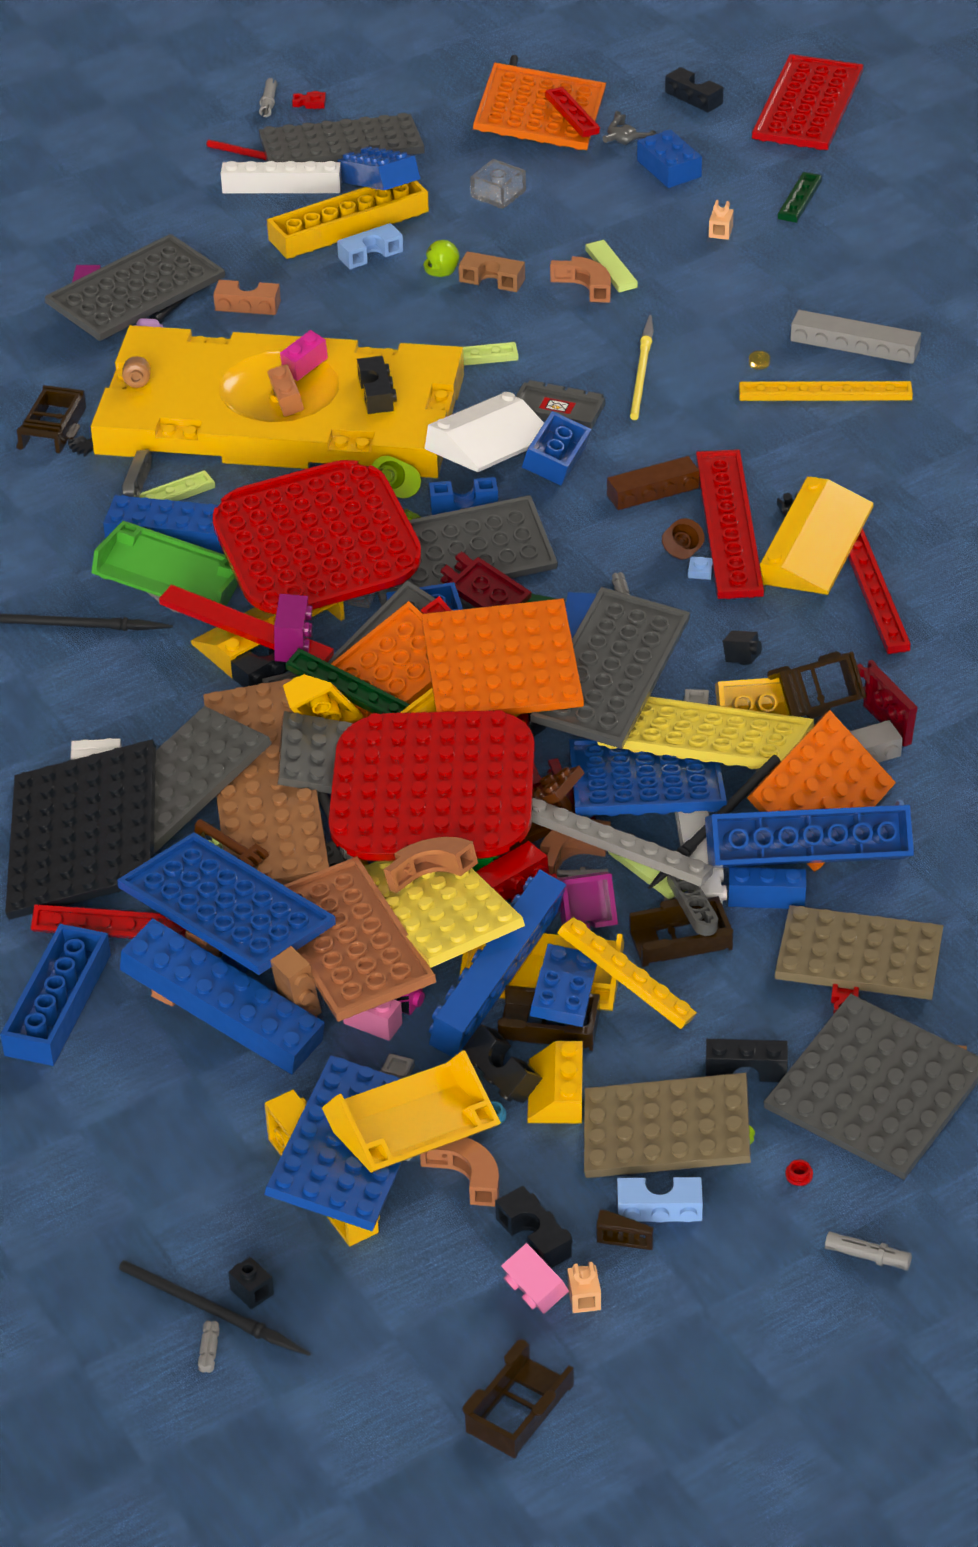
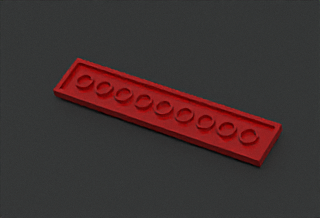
(729, 525)

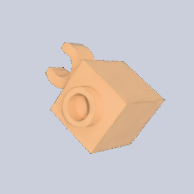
(721, 221)
(584, 1288)

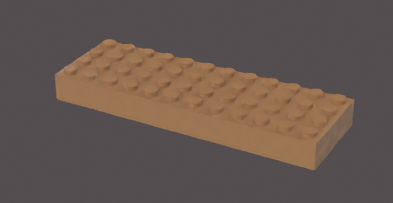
(258, 809)

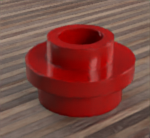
(799, 1173)

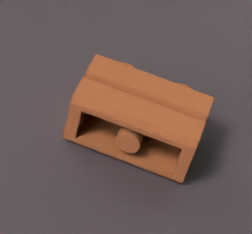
(285, 390)

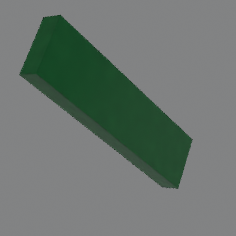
(799, 197)

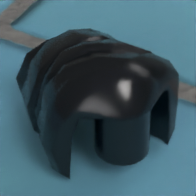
(785, 506)

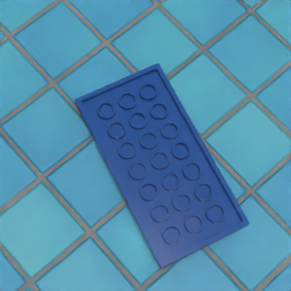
(226, 902)
(319, 1168)

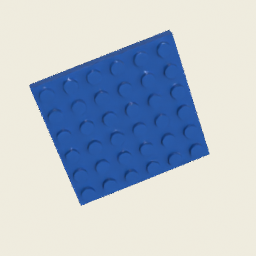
(642, 782)

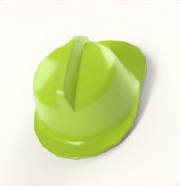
(401, 475)

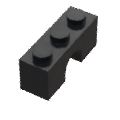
(682, 85)
(377, 384)
(251, 669)
(487, 1052)
(765, 1056)
(523, 1212)

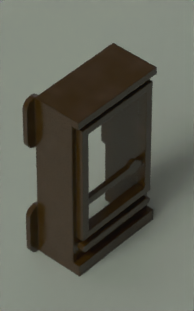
(60, 432)
(795, 690)
(669, 915)
(515, 1023)
(529, 1374)

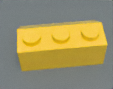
(753, 695)
(319, 699)
(560, 1090)

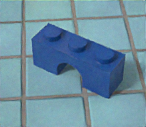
(445, 500)

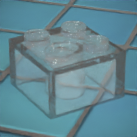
(498, 183)

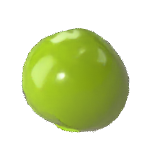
(443, 257)

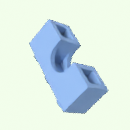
(383, 239)
(679, 1204)

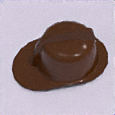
(683, 538)

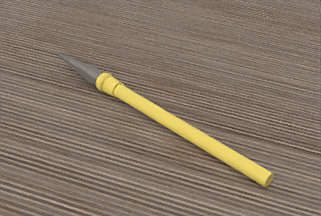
(645, 345)

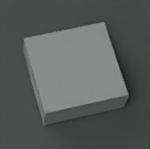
(696, 696)
(398, 1066)

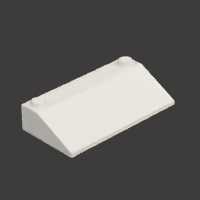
(485, 432)

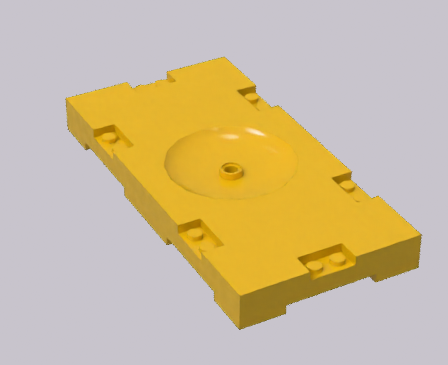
(220, 402)

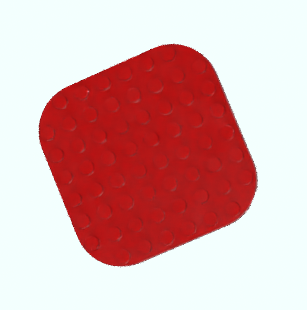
(317, 535)
(432, 778)

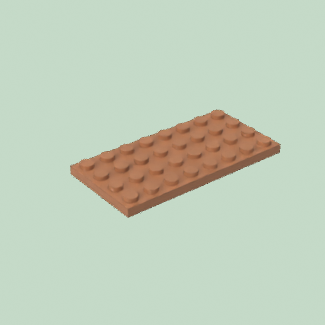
(367, 951)

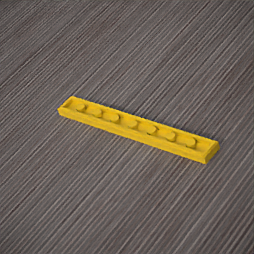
(825, 391)

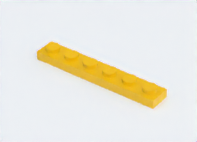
(627, 973)

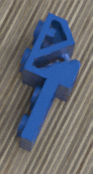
(563, 986)

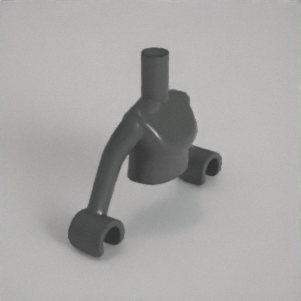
(624, 133)

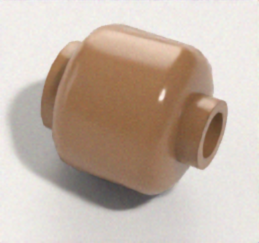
(136, 372)

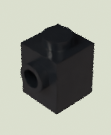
(742, 647)
(250, 1283)

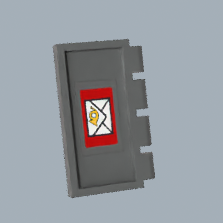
(569, 403)

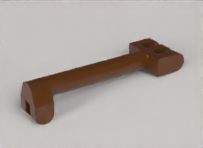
(250, 856)

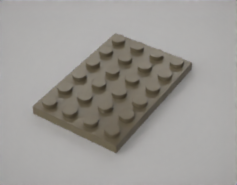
(859, 952)
(666, 1125)

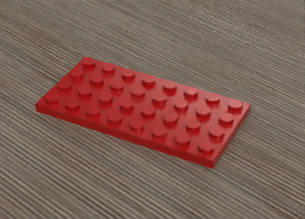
(808, 102)

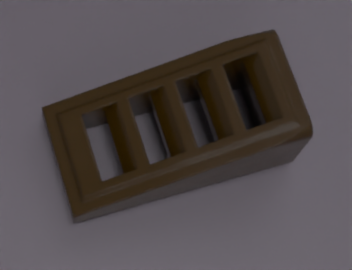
(622, 1231)

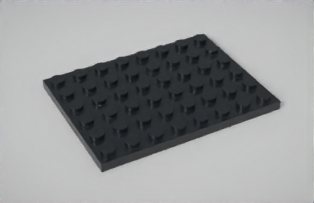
(80, 827)

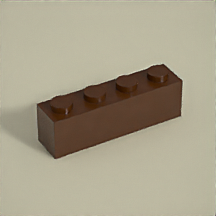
(652, 482)

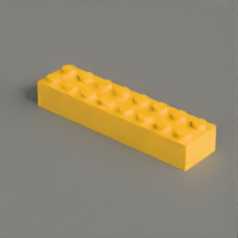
(344, 216)

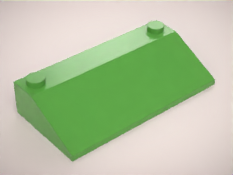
(156, 561)

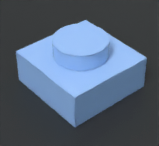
(700, 568)

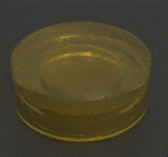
(759, 360)

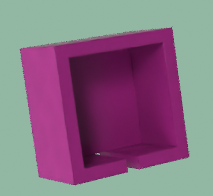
(292, 626)
(589, 899)

